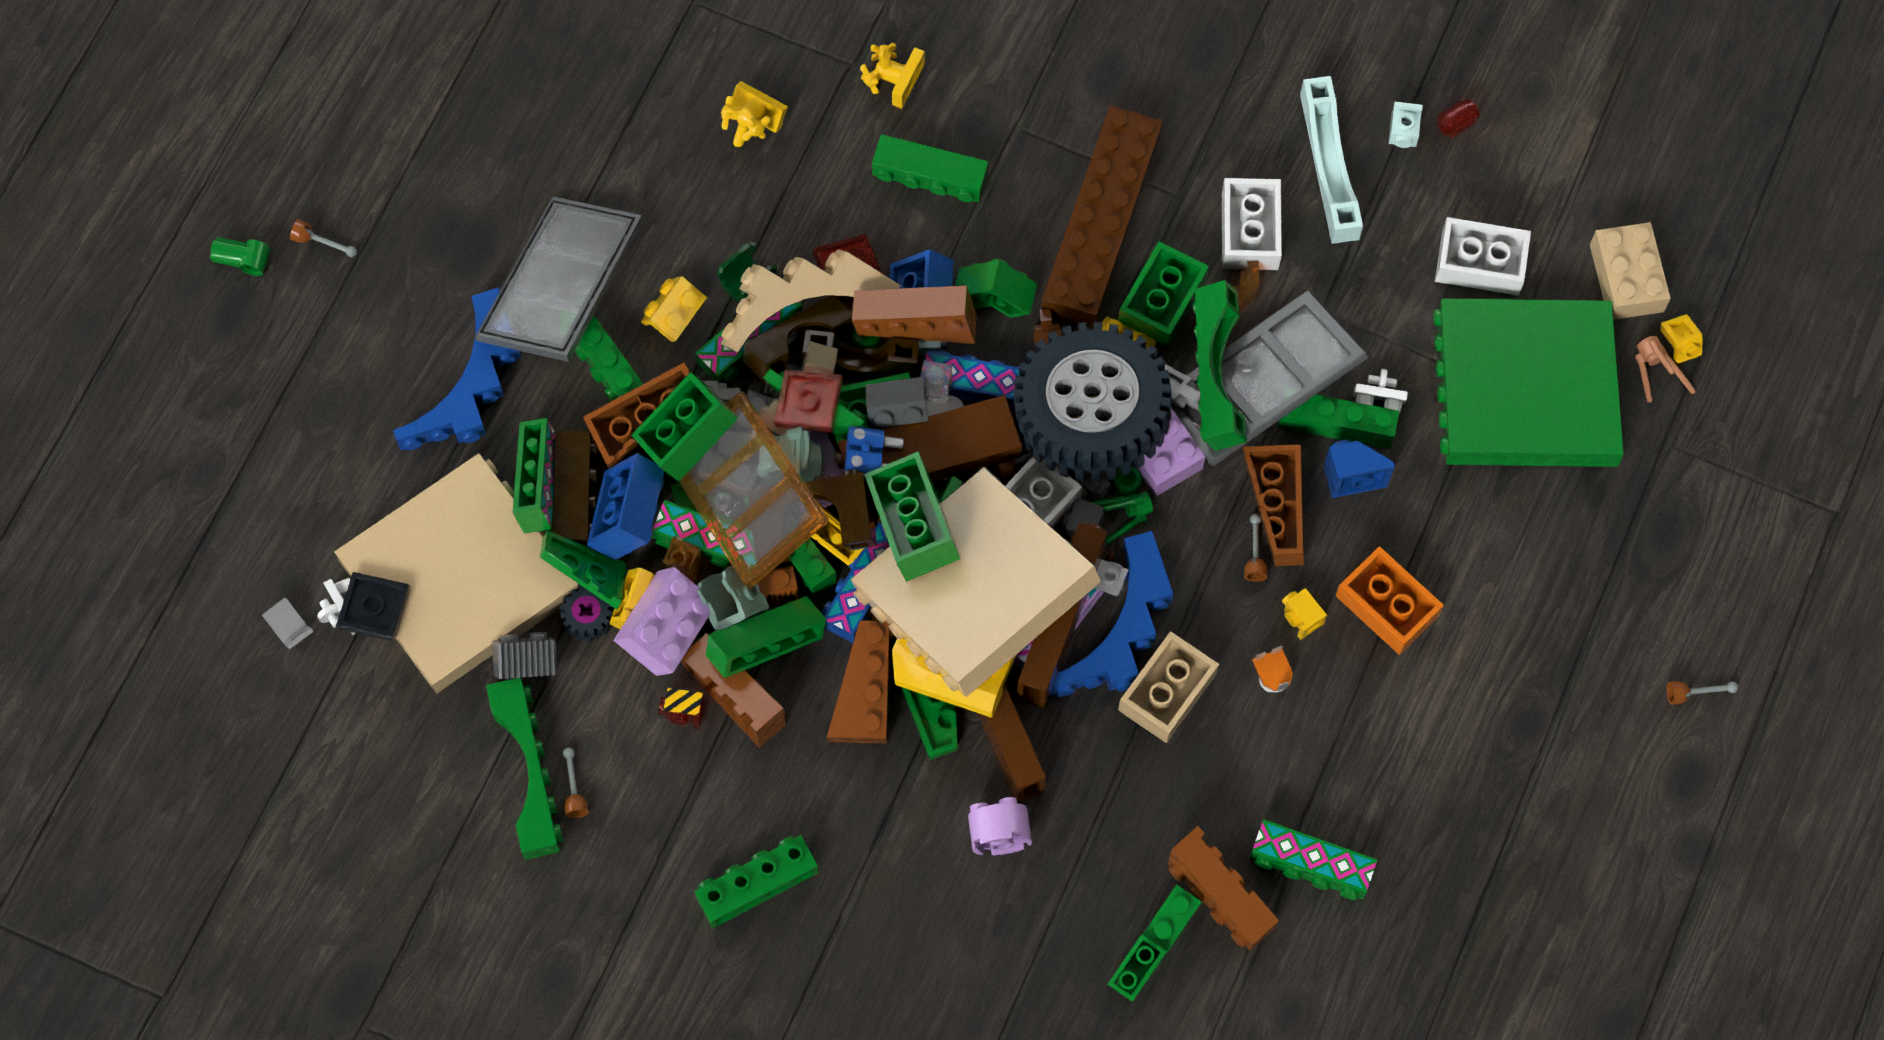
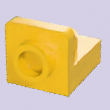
(1683, 337)

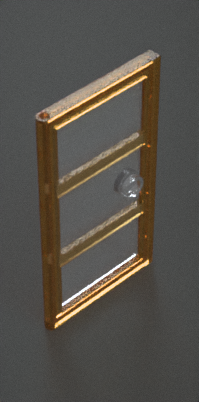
(752, 496)

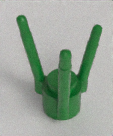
(1134, 504)

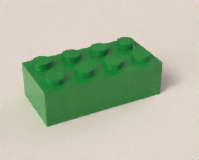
(912, 516)

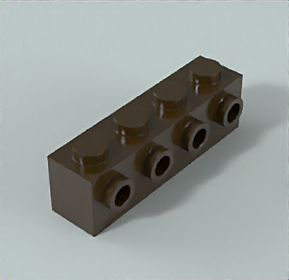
(574, 485)

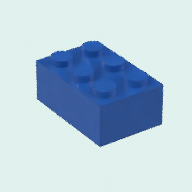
(626, 507)

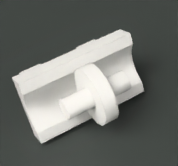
(1392, 398)
(337, 592)

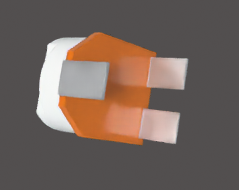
(1273, 670)

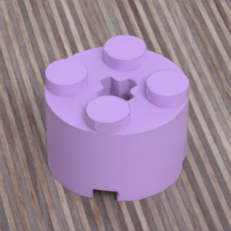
(999, 827)

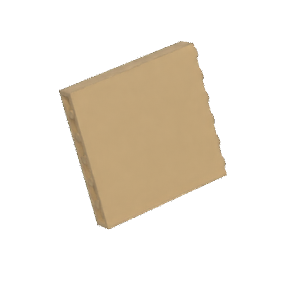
(466, 571)
(990, 602)

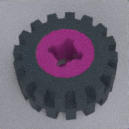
(586, 623)

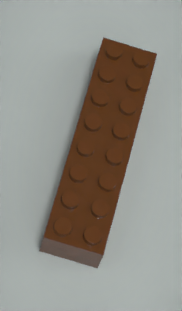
(1102, 216)

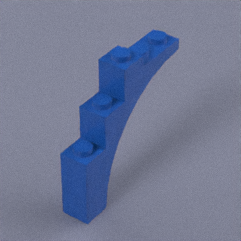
(478, 385)
(1134, 630)

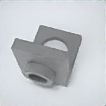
(287, 623)

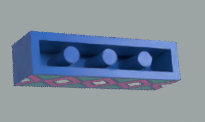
(977, 379)
(845, 610)

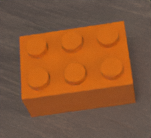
(1389, 600)

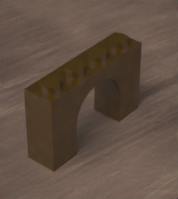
(854, 505)

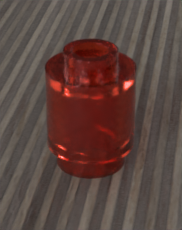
(1458, 118)

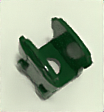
(733, 269)

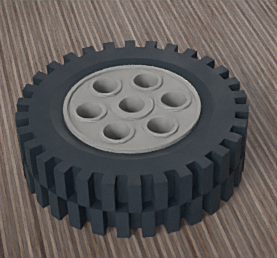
(1086, 442)

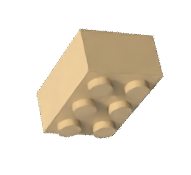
(1630, 270)
(1168, 687)

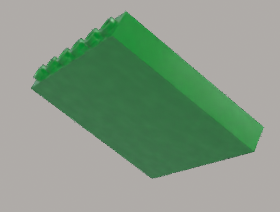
(1528, 383)

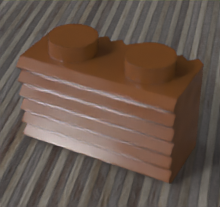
(779, 586)

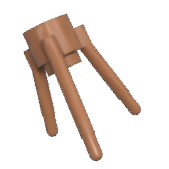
(1654, 352)

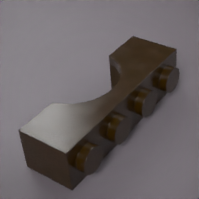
(771, 347)
(891, 359)

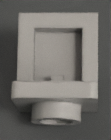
(1112, 577)

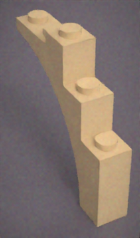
(801, 281)

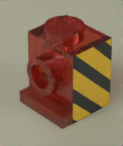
(682, 707)

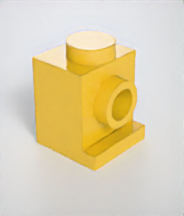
(1303, 612)

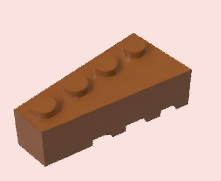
(916, 314)
(620, 418)
(1277, 488)
(738, 695)
(863, 696)
(1221, 890)

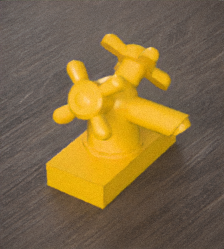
(896, 73)
(753, 113)

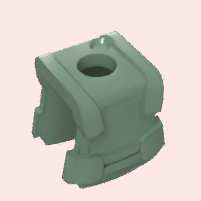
(802, 453)
(730, 599)

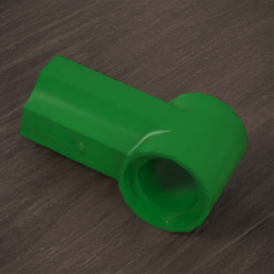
(248, 256)

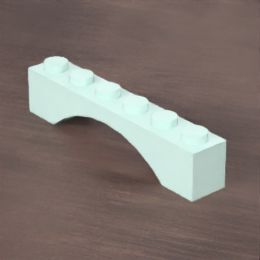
(1323, 130)

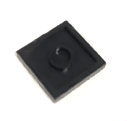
(373, 606)

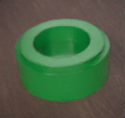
(865, 342)
(1129, 483)

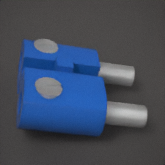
(865, 448)

